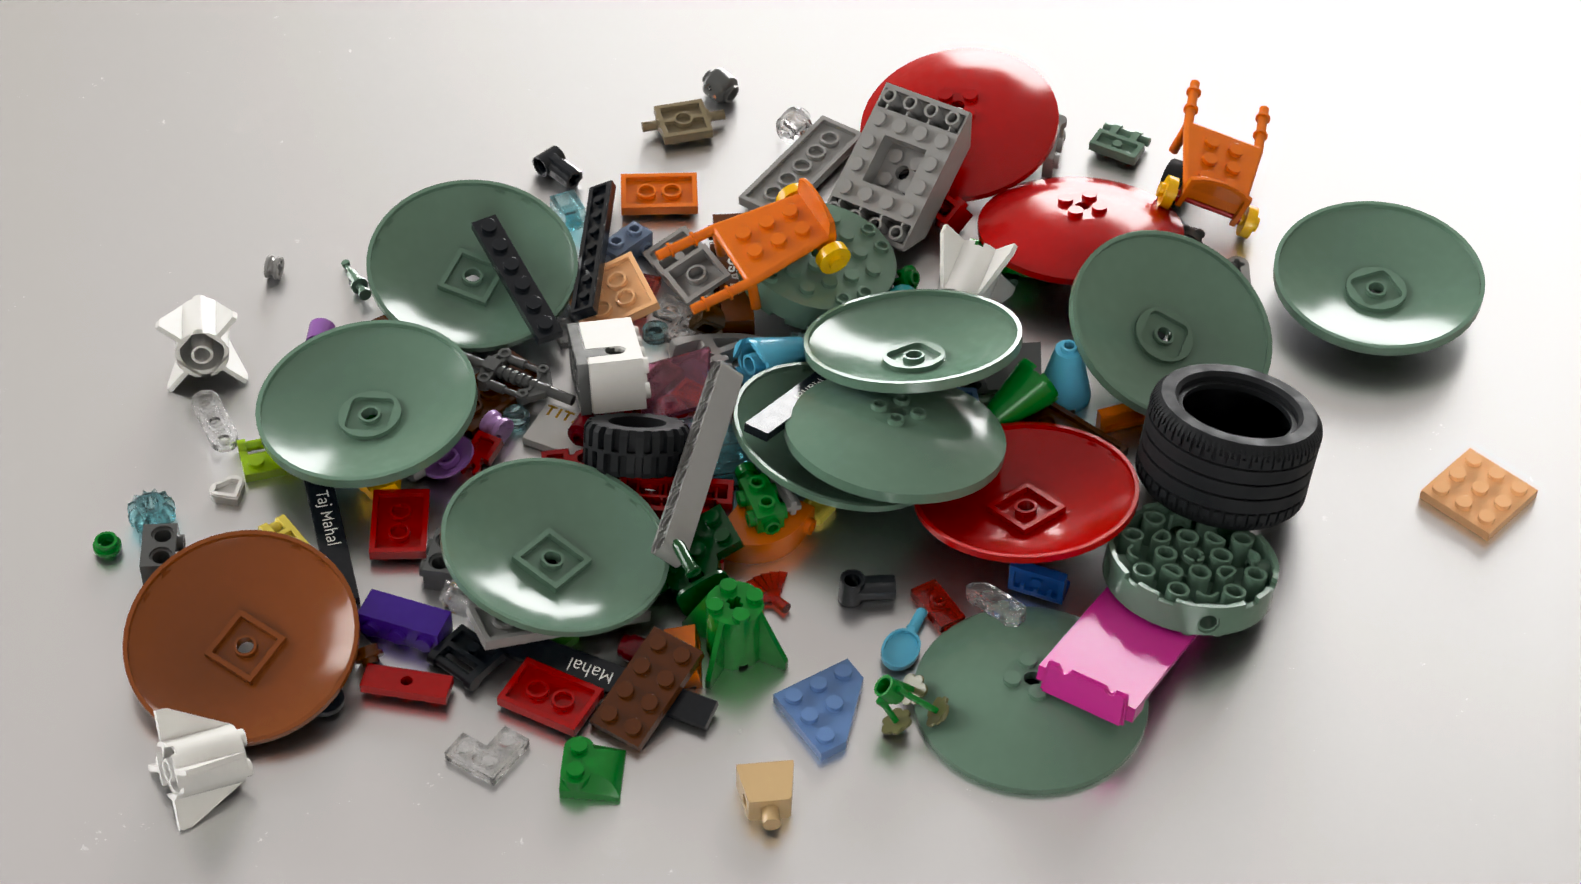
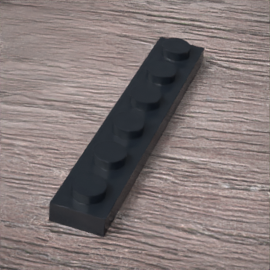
(517, 280)

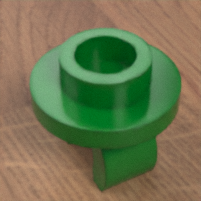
(907, 275)

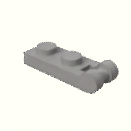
(1053, 158)

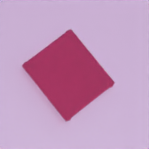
(677, 383)

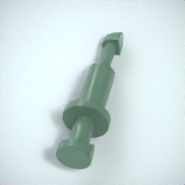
(358, 284)

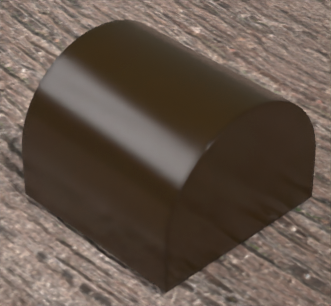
(708, 322)

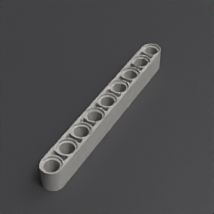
(697, 461)

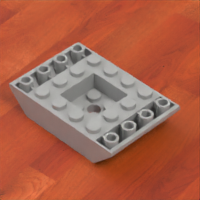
(900, 135)

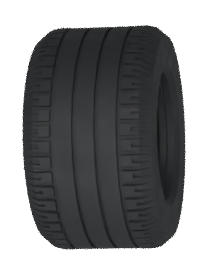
(1228, 446)

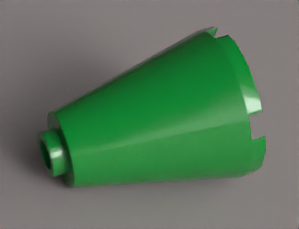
(1022, 394)

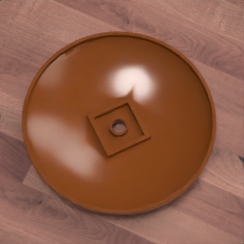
(235, 591)

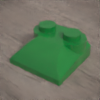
(591, 771)

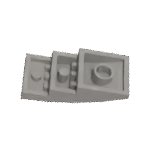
(691, 271)

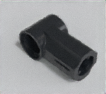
(554, 163)
(856, 587)

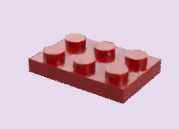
(399, 524)
(550, 697)

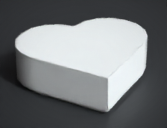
(228, 491)

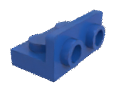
(1038, 581)

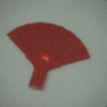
(771, 586)

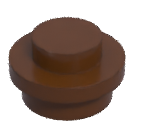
(369, 654)

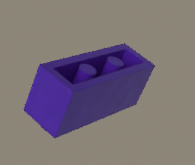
(404, 621)

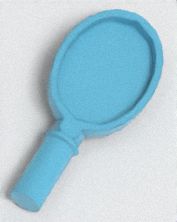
(903, 645)

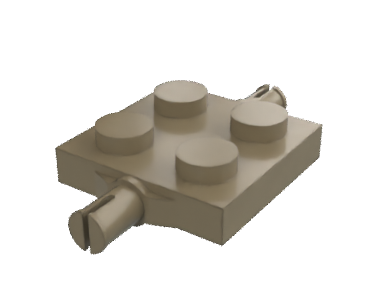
(683, 121)

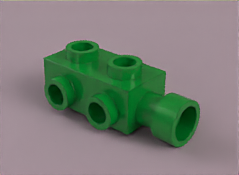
(759, 499)

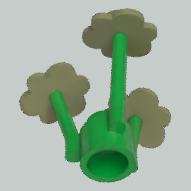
(910, 691)

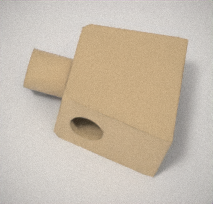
(766, 791)

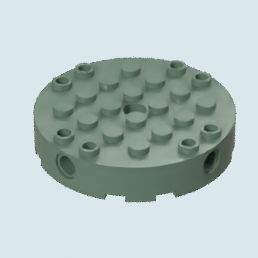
(804, 292)
(1190, 573)

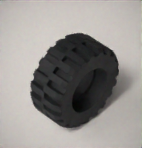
(634, 444)

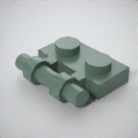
(1119, 143)

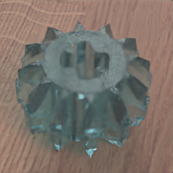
(151, 509)

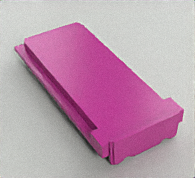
(1111, 661)

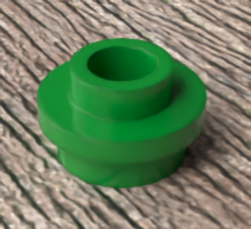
(107, 544)

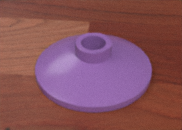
(453, 461)

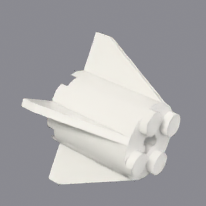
(974, 267)
(201, 340)
(199, 762)

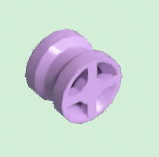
(496, 425)

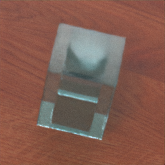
(569, 209)

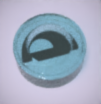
(653, 332)

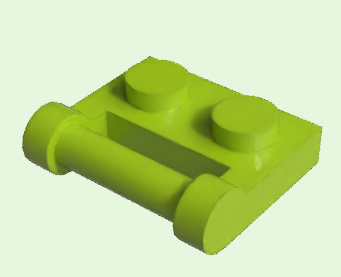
(257, 465)

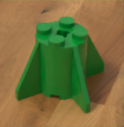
(735, 629)

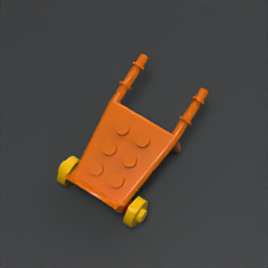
(1216, 168)
(769, 241)

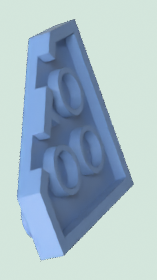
(823, 707)

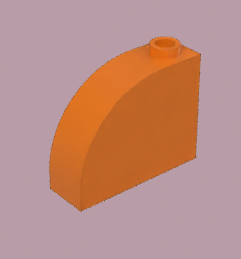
(767, 548)

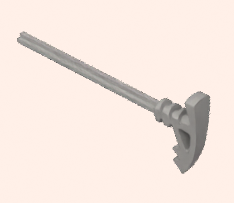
(722, 349)

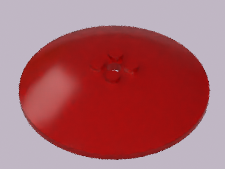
(1010, 109)
(1065, 220)
(1048, 503)

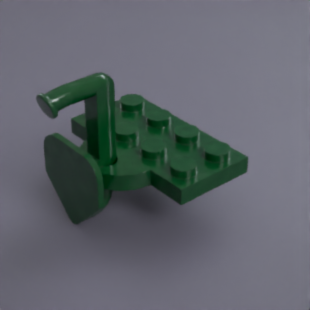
(701, 564)

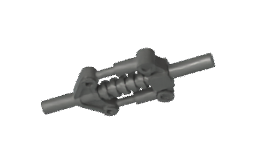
(533, 389)

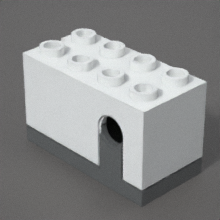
(608, 366)

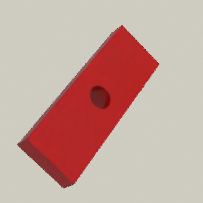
(406, 683)

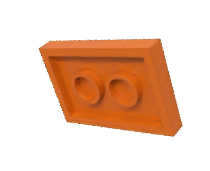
(659, 193)

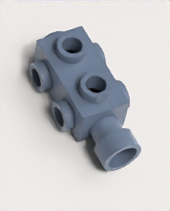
(629, 238)

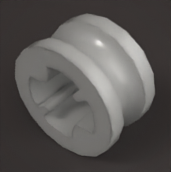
(273, 267)

